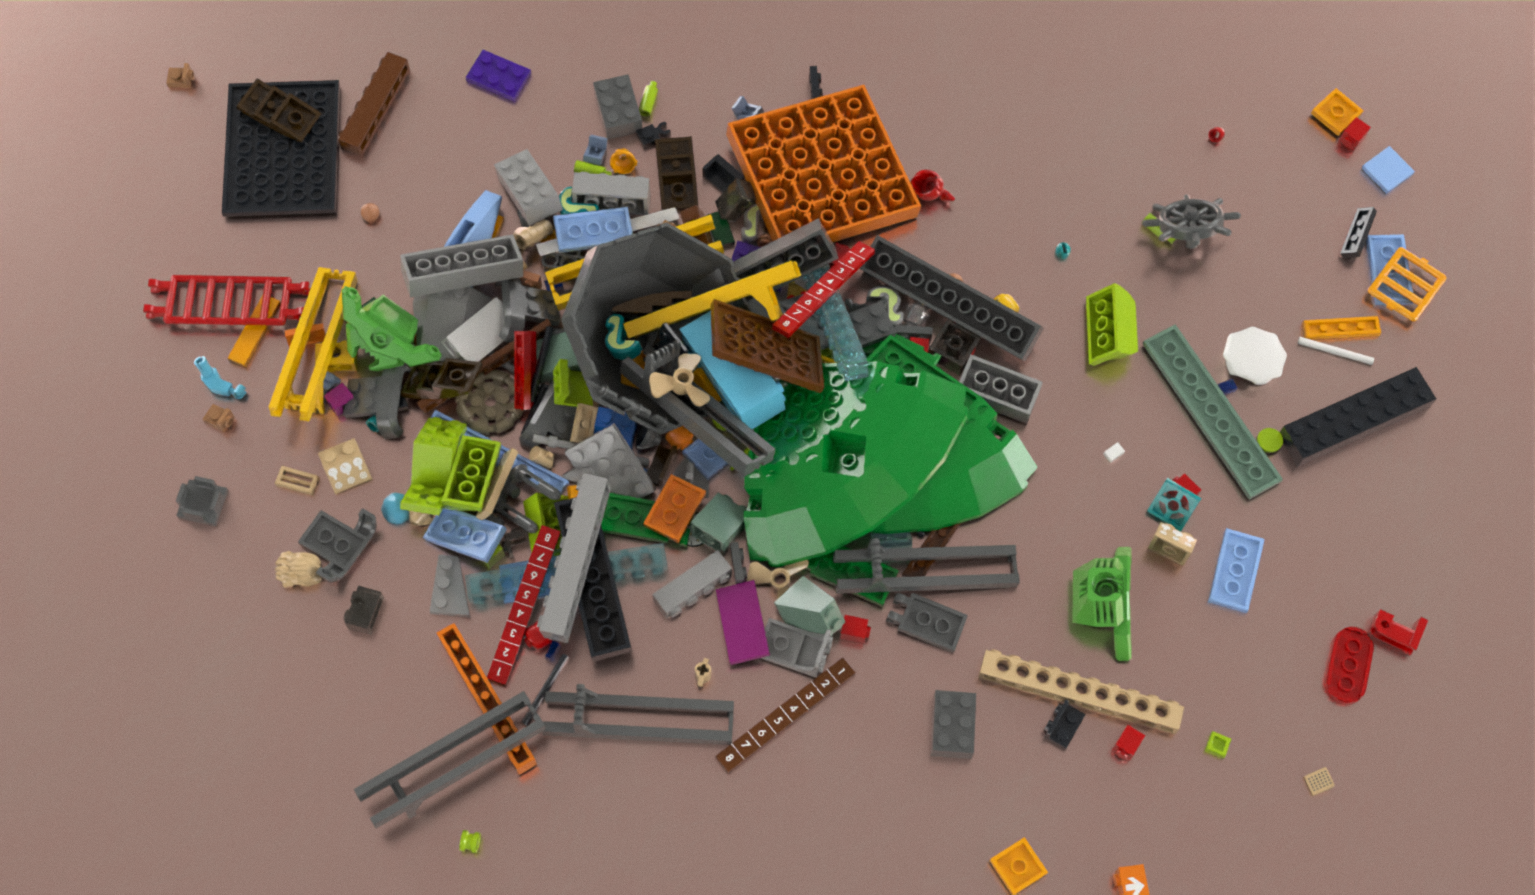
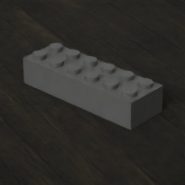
(806, 245)

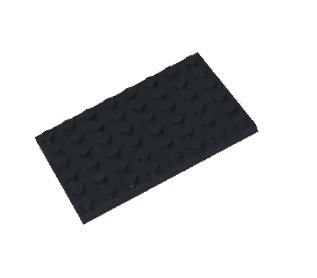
(276, 173)

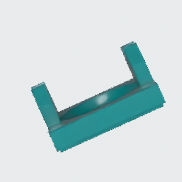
(1170, 485)

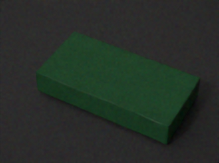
(722, 230)

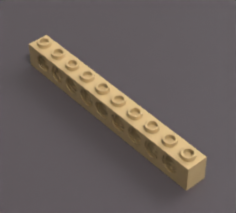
(1049, 689)

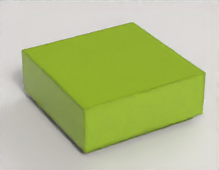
(1217, 744)

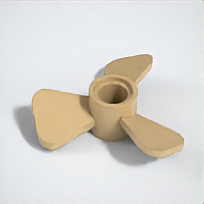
(662, 384)
(762, 575)

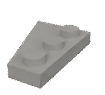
(448, 589)

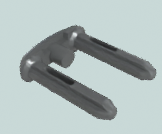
(518, 474)

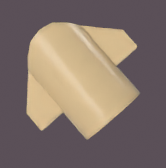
(541, 457)
(419, 519)
(703, 672)

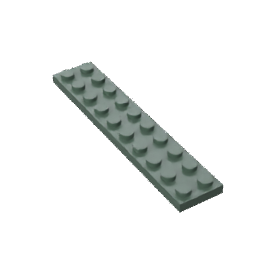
(1212, 412)

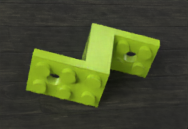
(432, 464)

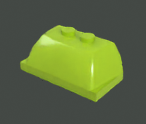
(1111, 324)
(471, 474)

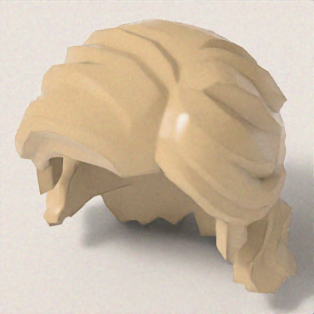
(298, 569)

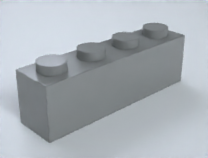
(692, 584)

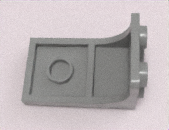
(797, 647)

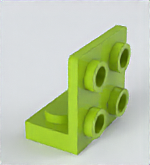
(569, 386)

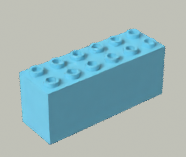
(745, 393)

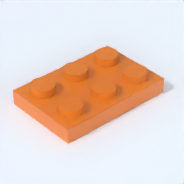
(674, 508)

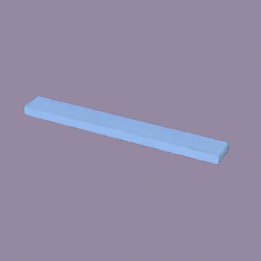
(548, 476)

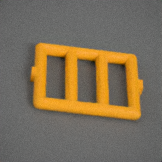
(1422, 303)

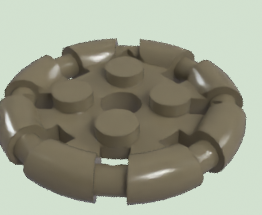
(482, 411)

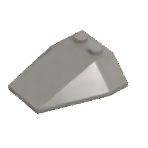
(443, 313)

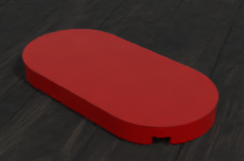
(1349, 665)

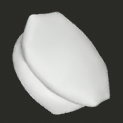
(1254, 355)

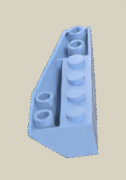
(478, 221)

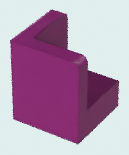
(337, 398)

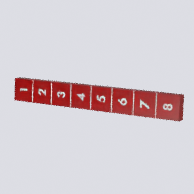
(823, 289)
(523, 605)

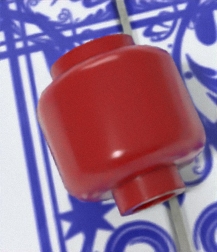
(535, 638)

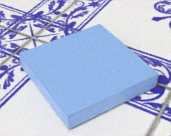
(1387, 169)
(704, 459)

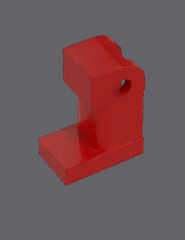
(1396, 634)

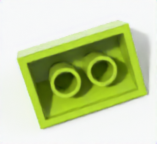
(542, 511)

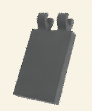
(928, 621)

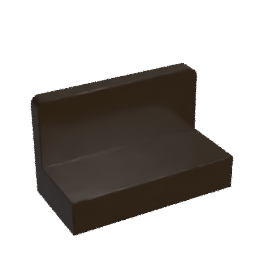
(662, 465)

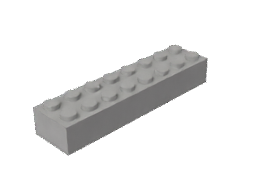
(574, 558)

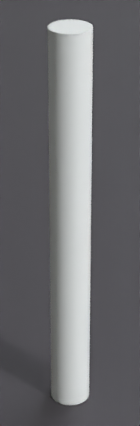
(1335, 350)

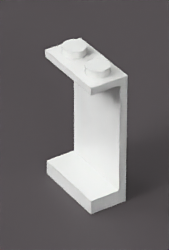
(478, 334)

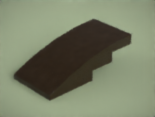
(278, 110)
(676, 173)
(644, 305)
(441, 379)

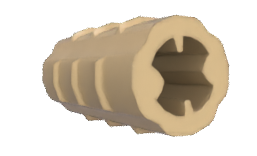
(534, 234)

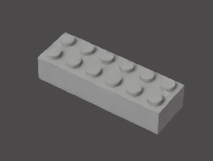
(461, 265)

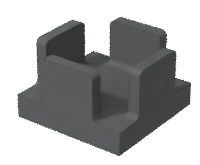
(201, 501)

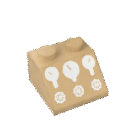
(345, 466)
(1172, 543)

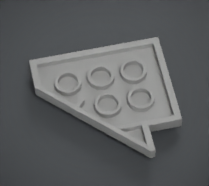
(609, 457)

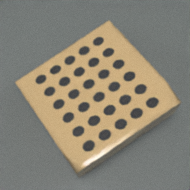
(1319, 781)

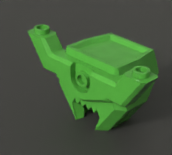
(384, 332)
(1103, 597)

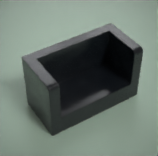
(720, 173)

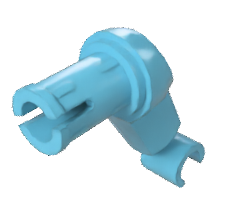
(214, 382)

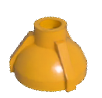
(622, 164)

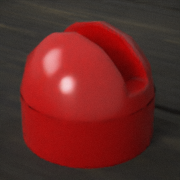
(1213, 132)

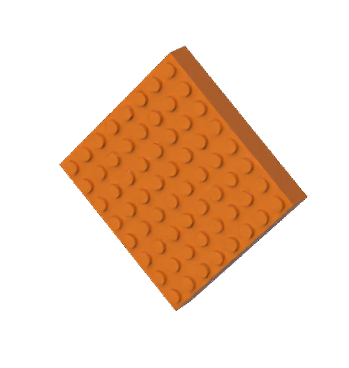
(824, 163)

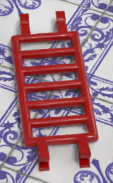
(171, 286)

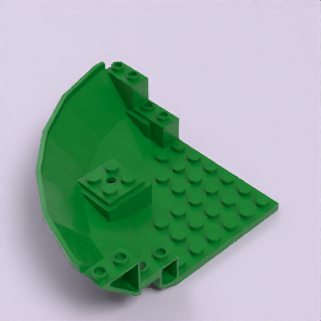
(881, 423)
(978, 469)

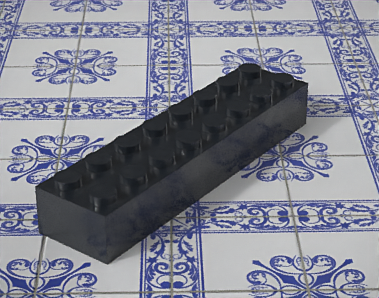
(1357, 416)
(599, 599)

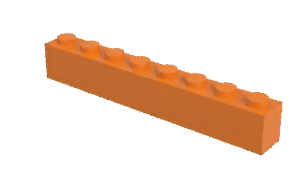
(483, 693)

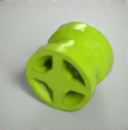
(469, 841)

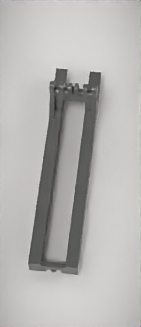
(666, 362)
(876, 553)
(589, 698)
(412, 802)

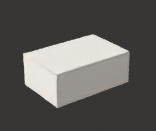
(1114, 452)

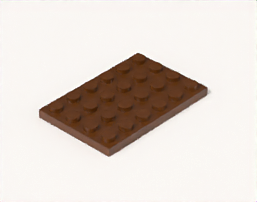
(751, 343)

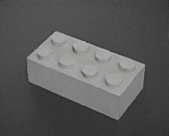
(528, 187)
(612, 191)
(1002, 388)

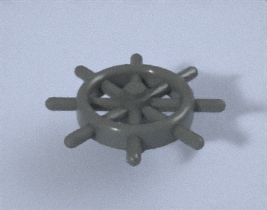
(1191, 220)

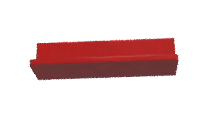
(524, 368)

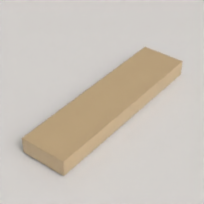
(497, 483)

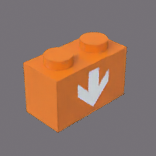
(1131, 880)

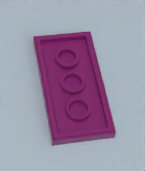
(742, 622)

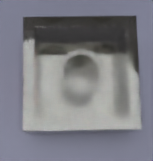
(954, 346)

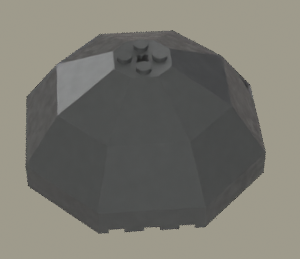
(624, 270)

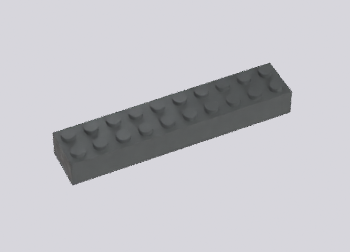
(952, 298)

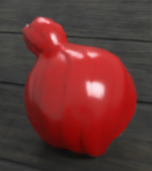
(930, 186)

